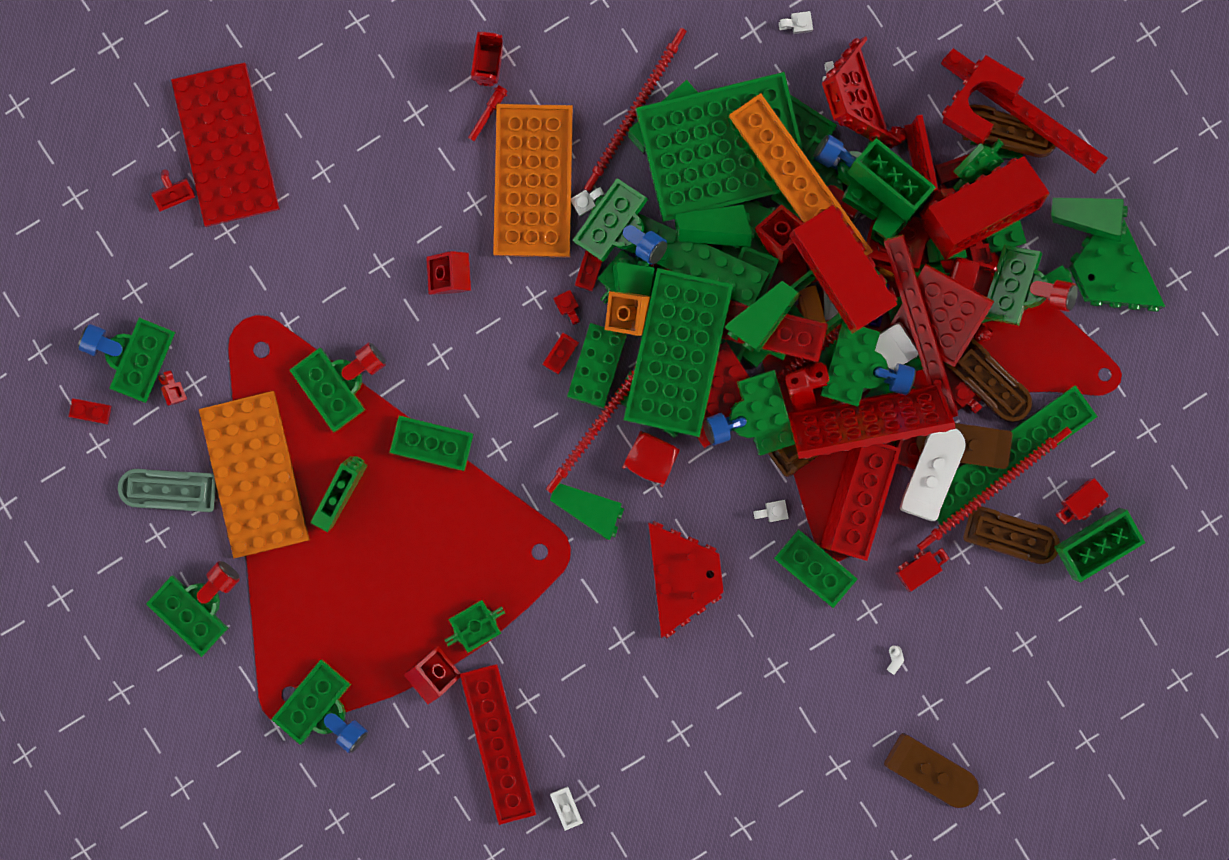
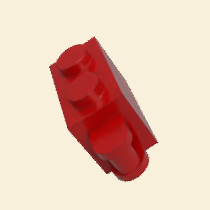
(1083, 501)
(921, 568)

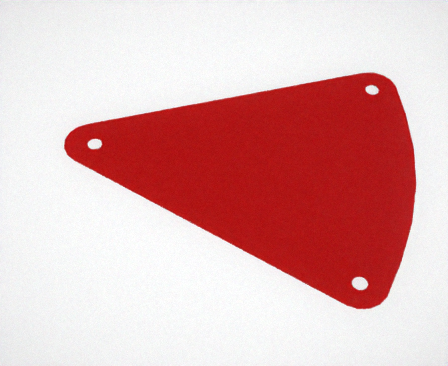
(400, 556)

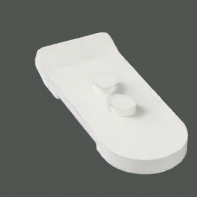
(896, 346)
(933, 474)

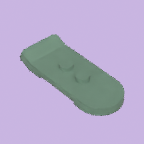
(168, 490)

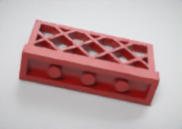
(920, 151)

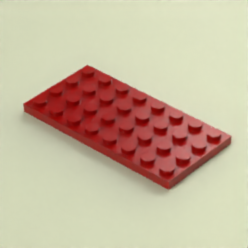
(225, 144)
(872, 422)

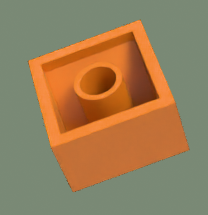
(627, 312)

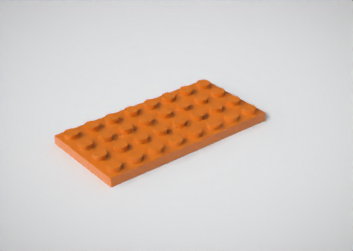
(533, 180)
(254, 474)

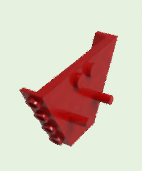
(854, 98)
(681, 577)

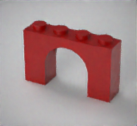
(987, 74)

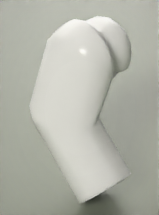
(897, 659)

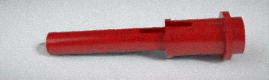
(495, 99)

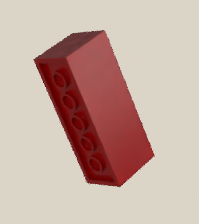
(984, 207)
(843, 268)
(860, 500)

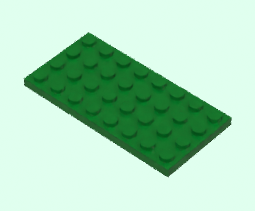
(678, 352)

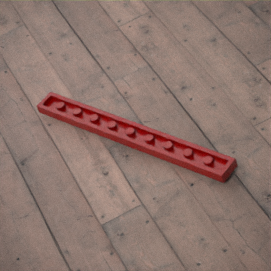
(1032, 117)
(918, 317)

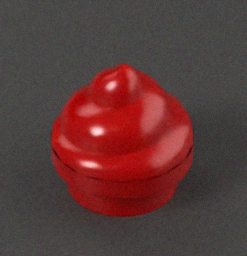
(899, 132)
(983, 333)

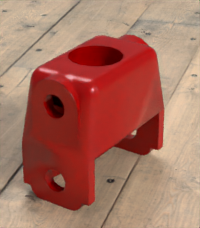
(487, 58)
(972, 274)
(806, 386)
(651, 458)

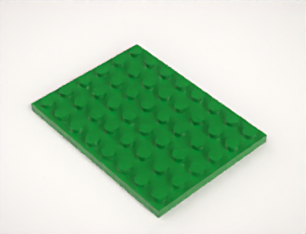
(699, 153)

